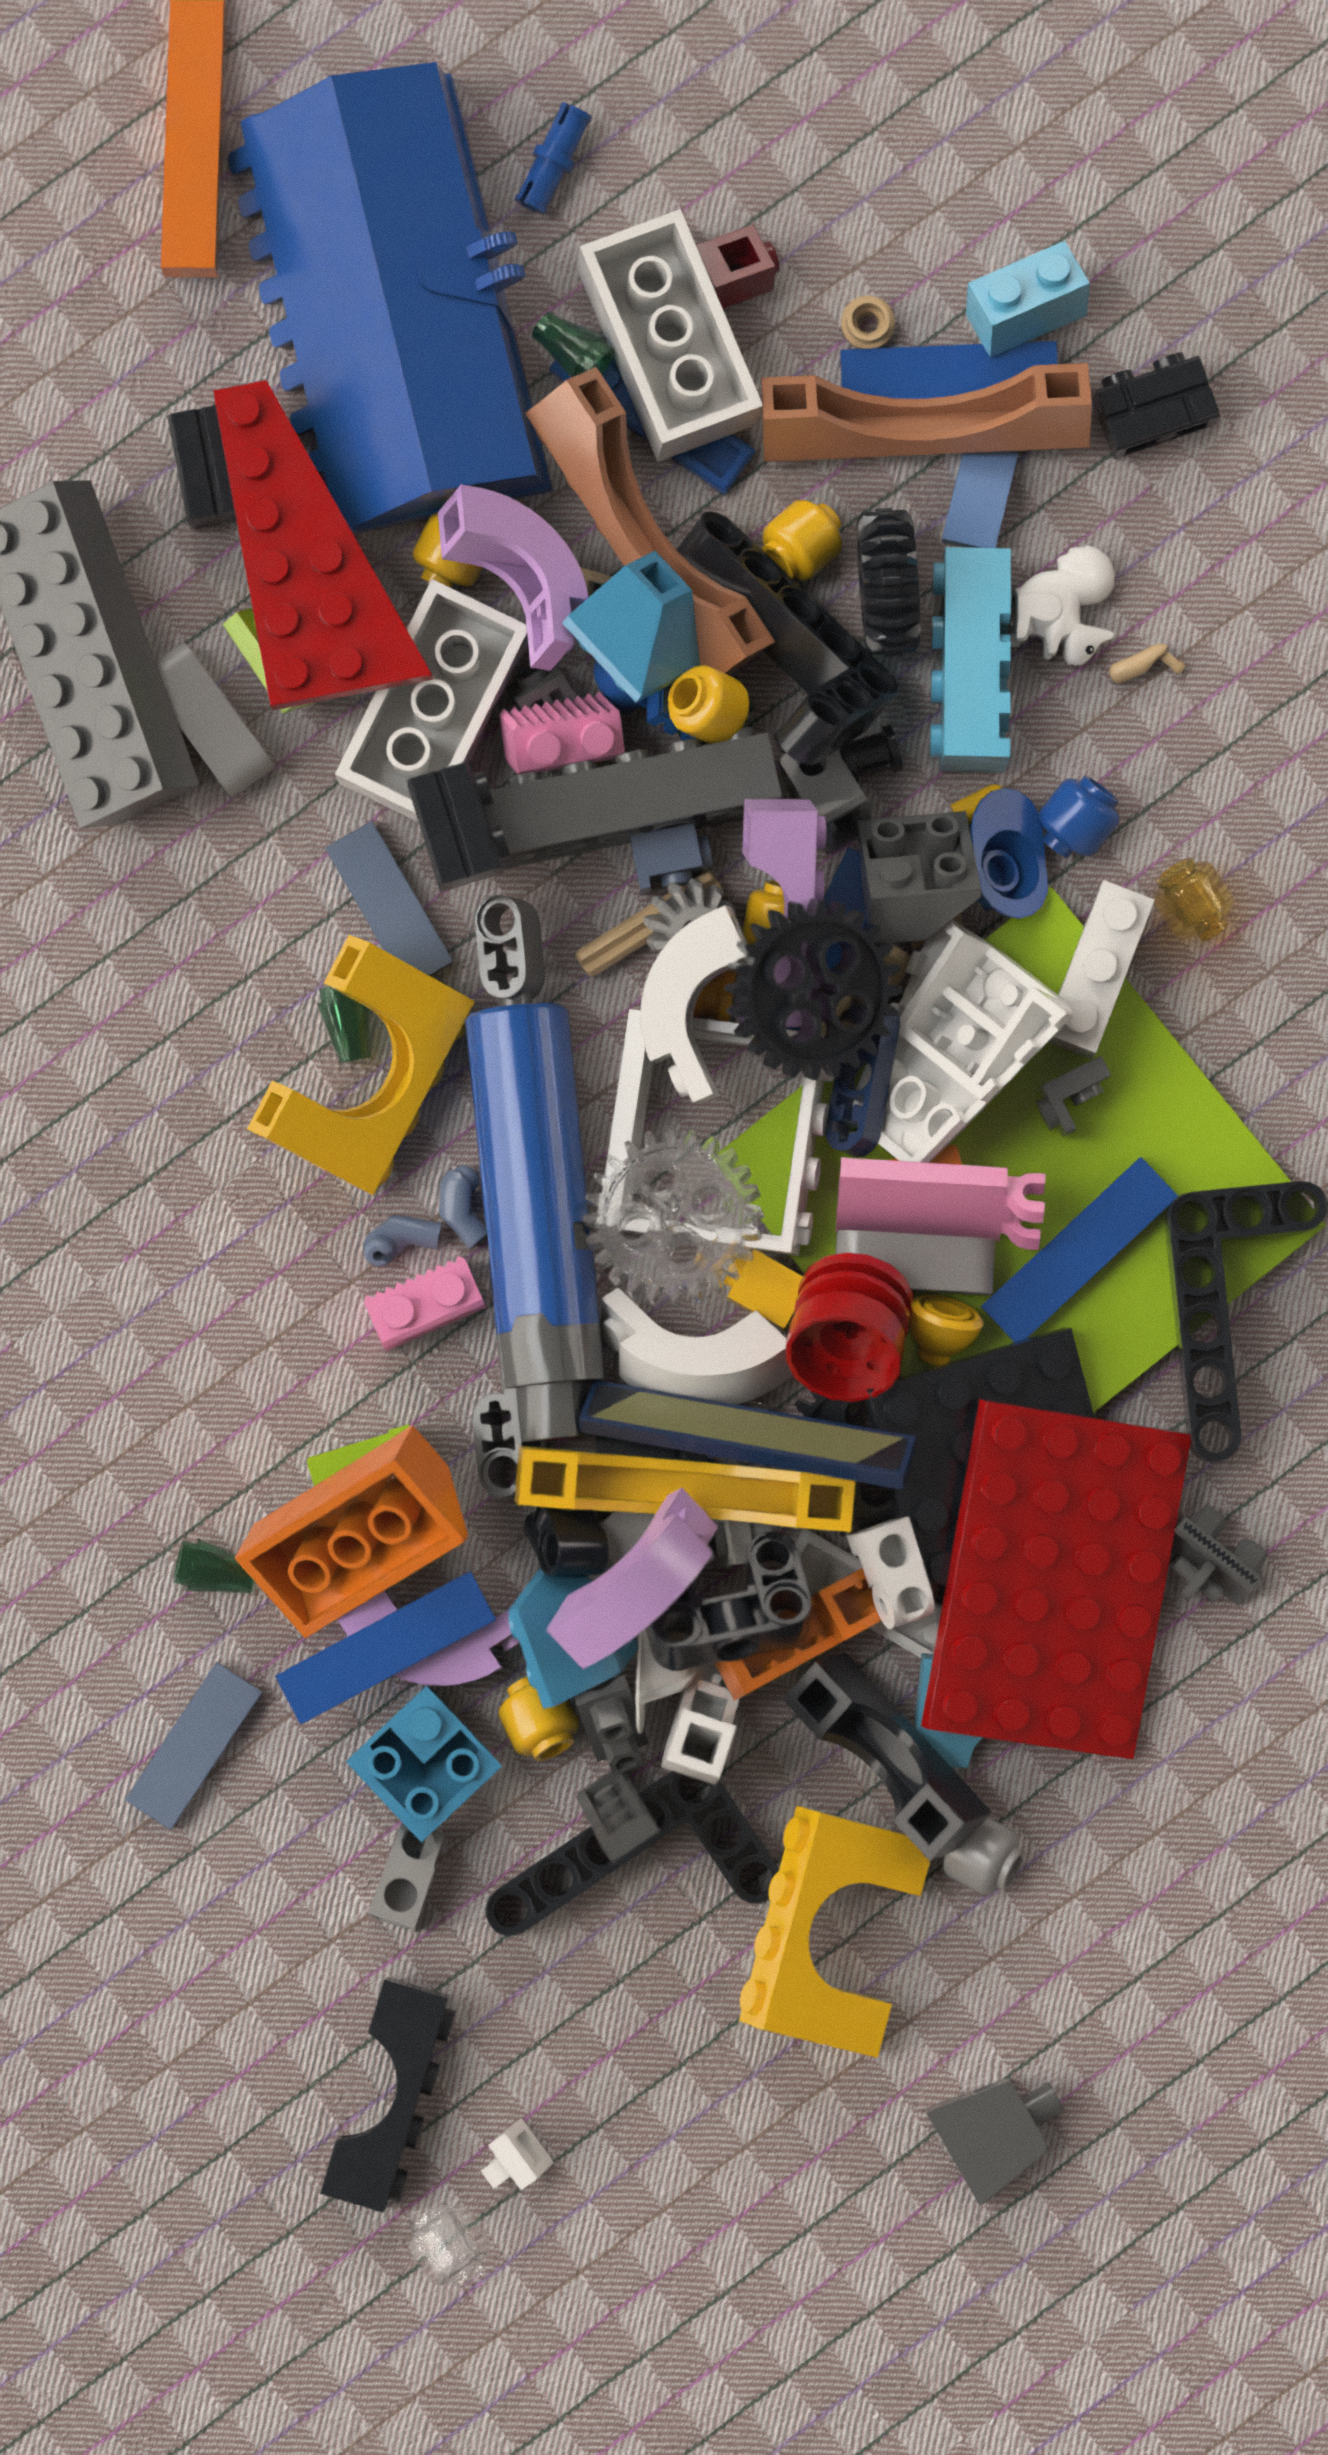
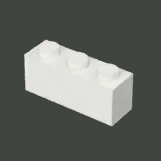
(1100, 965)

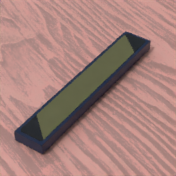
(748, 1434)

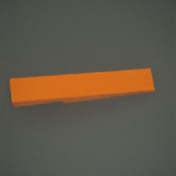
(193, 139)
(835, 1616)

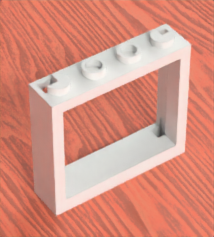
(805, 1168)

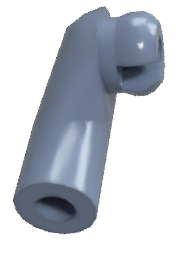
(455, 1205)
(398, 1233)

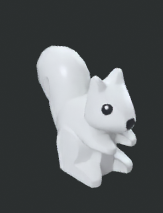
(1051, 604)

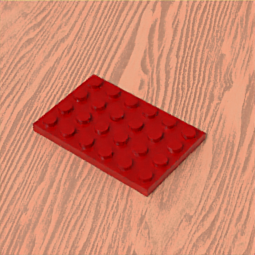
(1056, 1580)

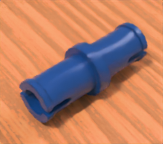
(553, 158)

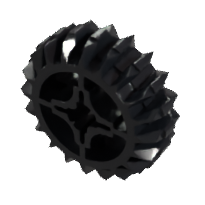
(888, 582)

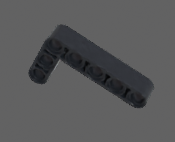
(841, 677)
(1213, 1298)
(587, 1872)

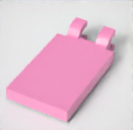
(938, 1200)

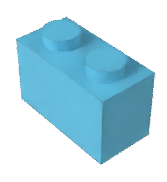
(1027, 299)

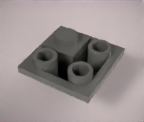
(916, 873)

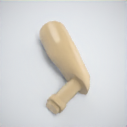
(1142, 661)

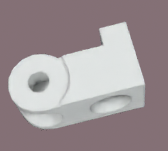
(894, 1571)

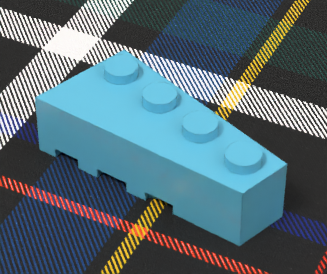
(973, 660)

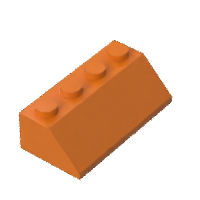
(356, 1532)

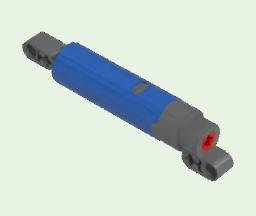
(530, 1200)

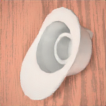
(654, 1680)

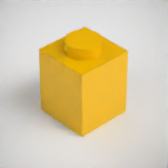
(765, 1288)

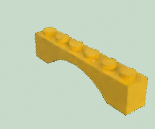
(721, 1489)

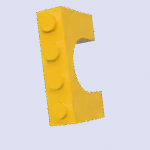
(422, 1025)
(784, 1987)

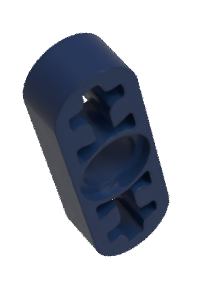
(870, 1116)

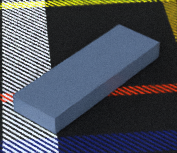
(387, 900)
(193, 1745)

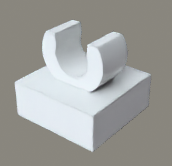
(733, 1541)
(517, 2156)

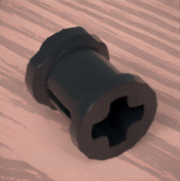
(872, 754)

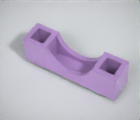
(783, 842)

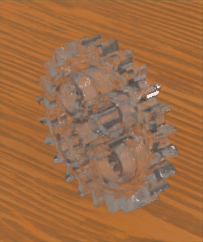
(648, 1258)

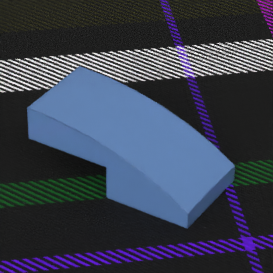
(979, 499)

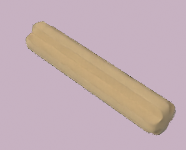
(626, 936)

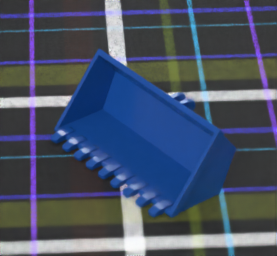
(390, 294)

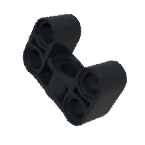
(740, 1622)

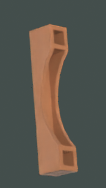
(1027, 412)
(588, 440)

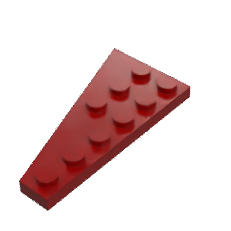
(311, 589)

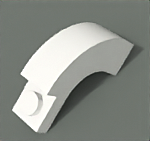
(671, 992)
(717, 1367)
(701, 1727)

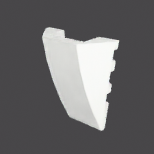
(962, 1037)

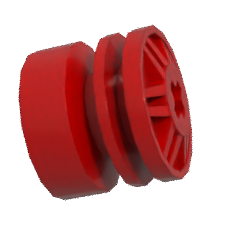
(849, 1327)

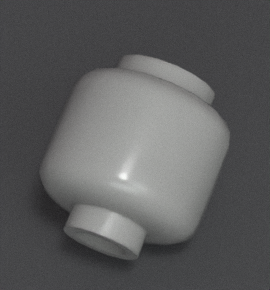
(986, 1859)

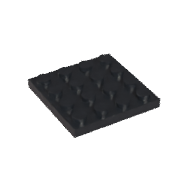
(941, 1412)

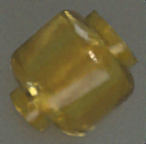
(1193, 899)

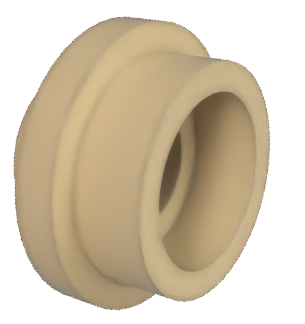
(872, 307)

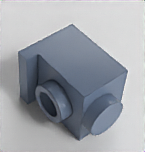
(669, 856)

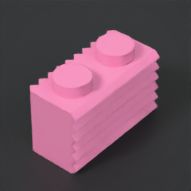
(561, 734)
(424, 1303)

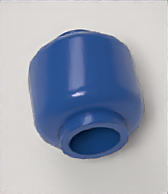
(1079, 817)

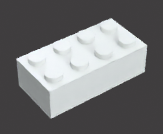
(669, 335)
(440, 719)

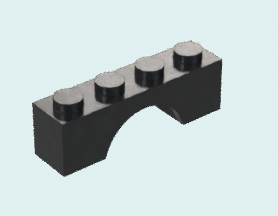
(928, 1795)
(367, 2163)

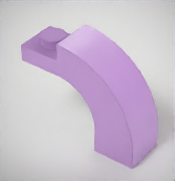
(527, 554)
(639, 1586)
(454, 1665)

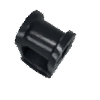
(567, 1541)

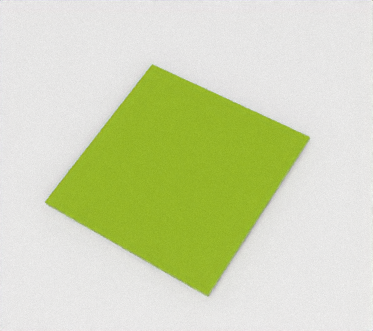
(1150, 1109)

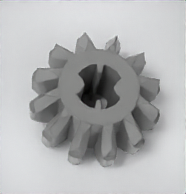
(679, 909)

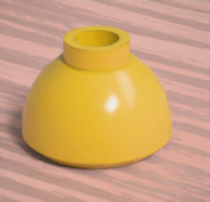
(943, 1327)

